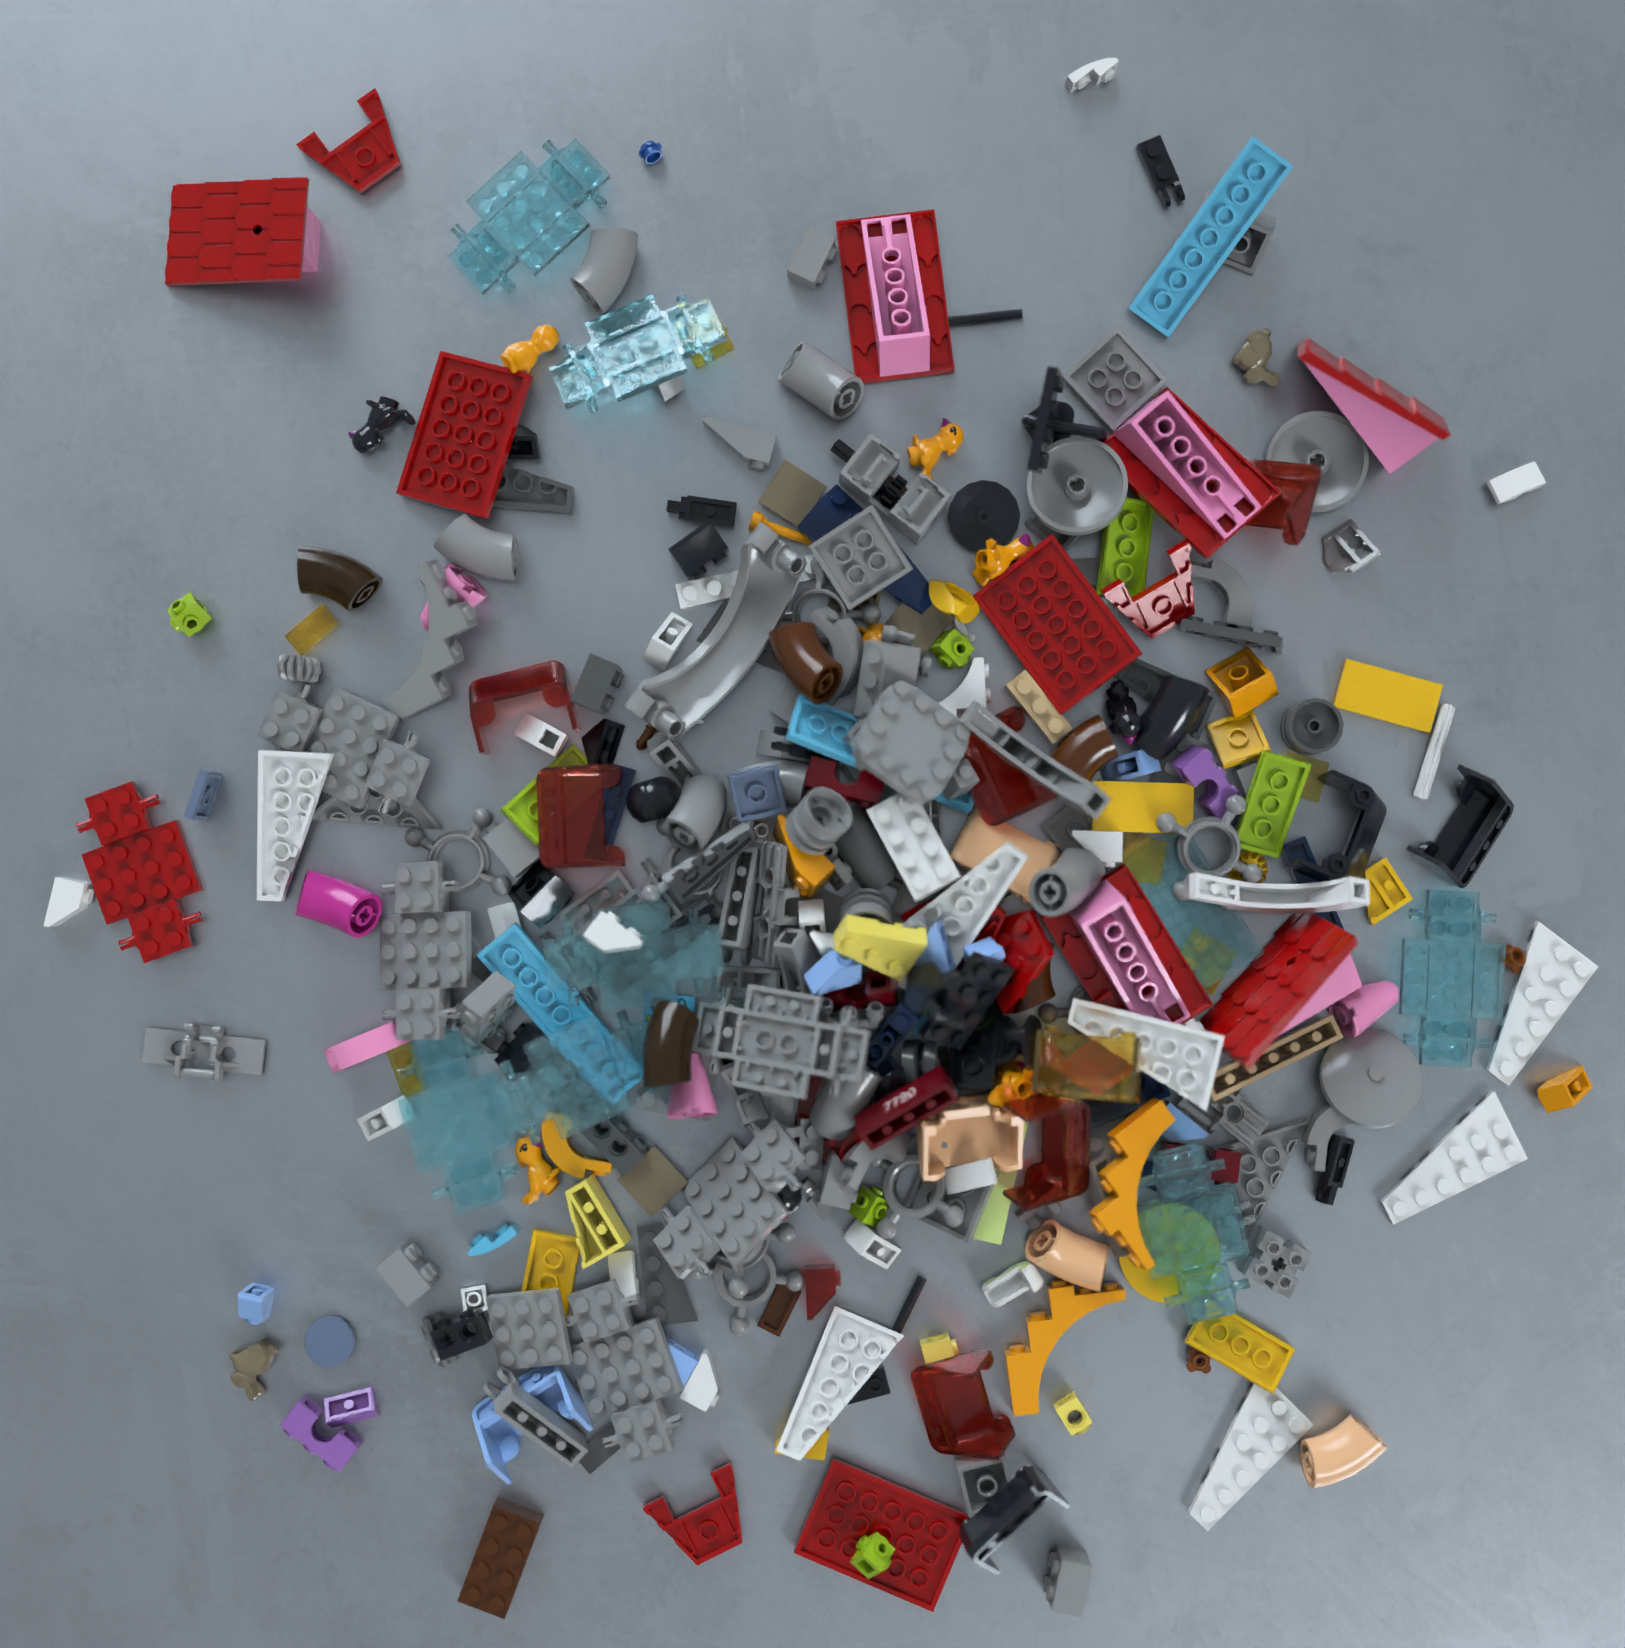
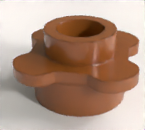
(1514, 958)
(1193, 1365)

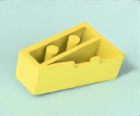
(880, 945)
(595, 1221)

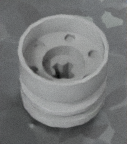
(818, 821)
(867, 904)

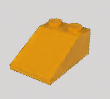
(804, 870)

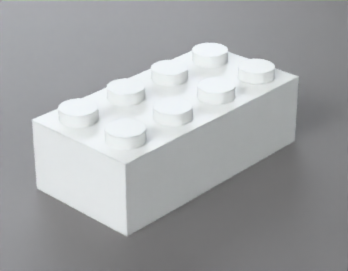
(913, 846)

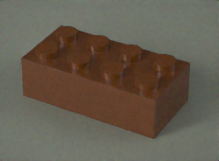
(500, 1557)

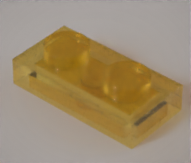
(312, 630)
(398, 1058)

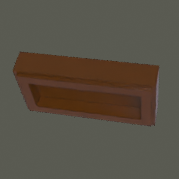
(778, 1309)

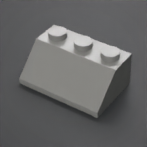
(1252, 244)
(882, 666)

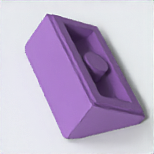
(350, 1407)

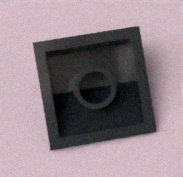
(699, 550)
(541, 894)
(514, 1050)

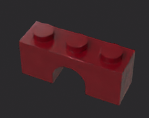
(864, 791)
(875, 988)
(1231, 1158)

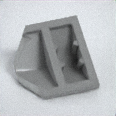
(1348, 549)

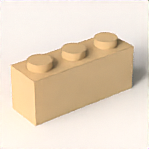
(1037, 707)

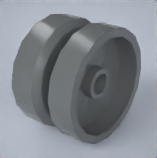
(1326, 730)
(922, 1057)

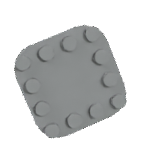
(910, 743)

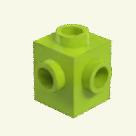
(188, 614)
(952, 649)
(869, 1205)
(872, 1555)

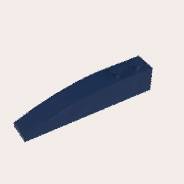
(839, 507)

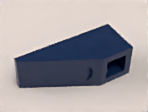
(890, 1034)

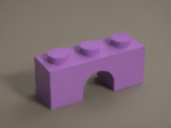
(1196, 766)
(302, 1425)

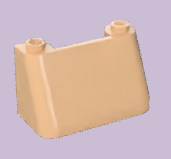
(980, 840)
(973, 1133)

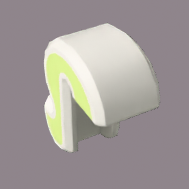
(1012, 1283)

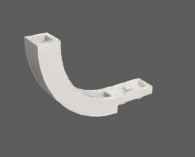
(1280, 898)

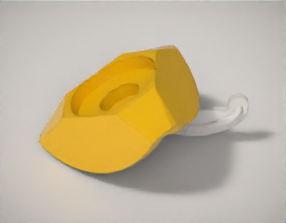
(954, 601)

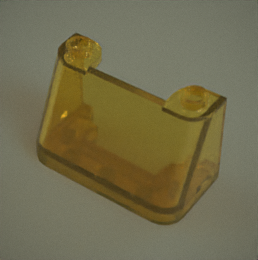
(1087, 1066)

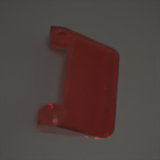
(1295, 503)
(1003, 788)
(574, 816)
(958, 1407)

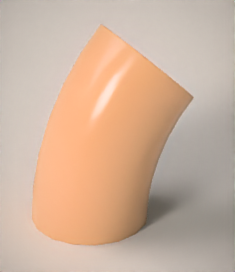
(1068, 1255)
(1339, 1452)

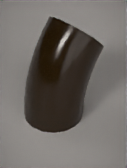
(336, 577)
(668, 1044)

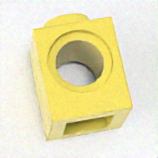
(938, 1348)
(1065, 1406)

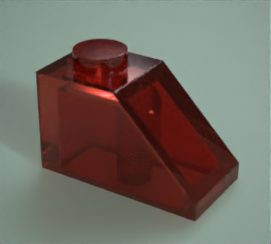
(820, 1287)

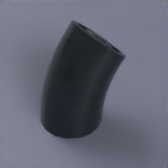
(1170, 715)

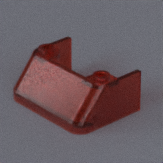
(547, 676)
(1064, 1151)

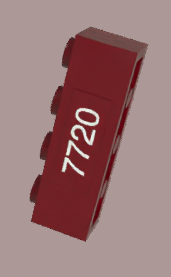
(906, 1107)

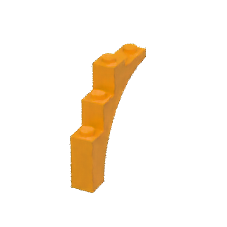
(1121, 1177)
(1026, 1364)

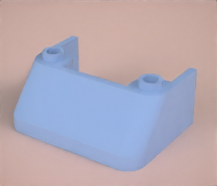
(500, 1439)

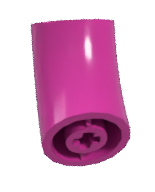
(338, 904)

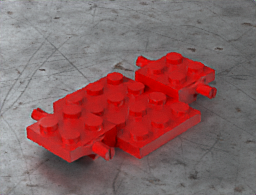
(141, 871)

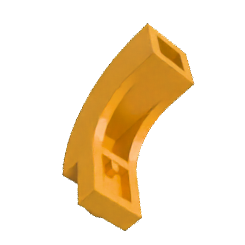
(568, 1157)

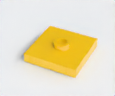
(1237, 739)

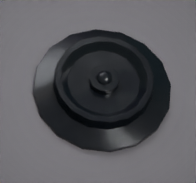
(983, 512)

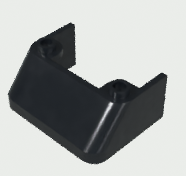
(1470, 830)
(1360, 839)
(1006, 1513)

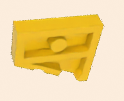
(1385, 891)

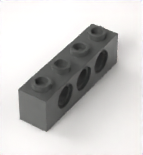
(621, 1157)

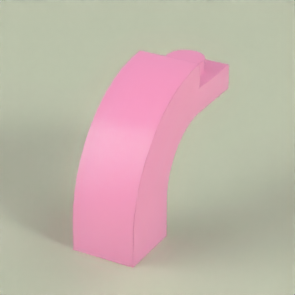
(363, 1047)

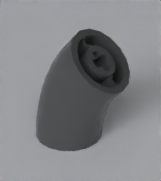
(865, 852)

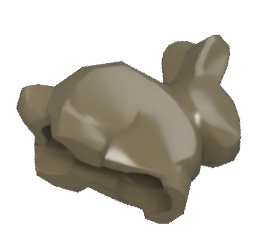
(1254, 356)
(251, 1363)

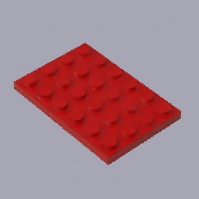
(464, 434)
(1057, 624)
(862, 1503)

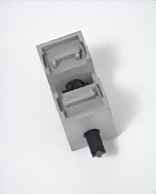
(871, 481)

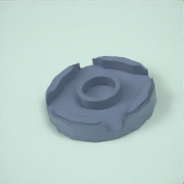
(330, 1341)

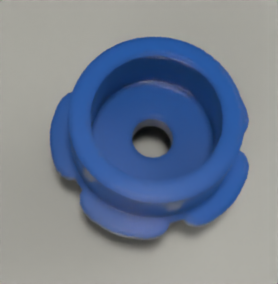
(650, 152)

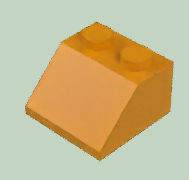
(1242, 682)

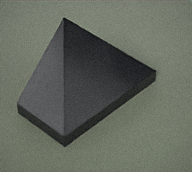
(524, 444)
(602, 742)

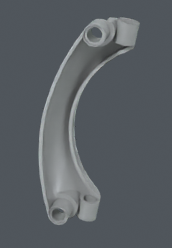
(759, 600)

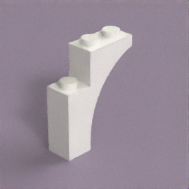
(970, 689)

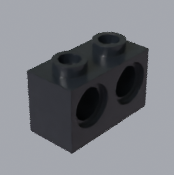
(463, 1338)

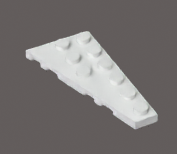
(286, 804)
(971, 899)
(1538, 999)
(1170, 1051)
(1464, 1157)
(841, 1366)
(1253, 1444)

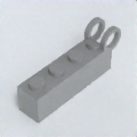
(740, 905)
(536, 1420)

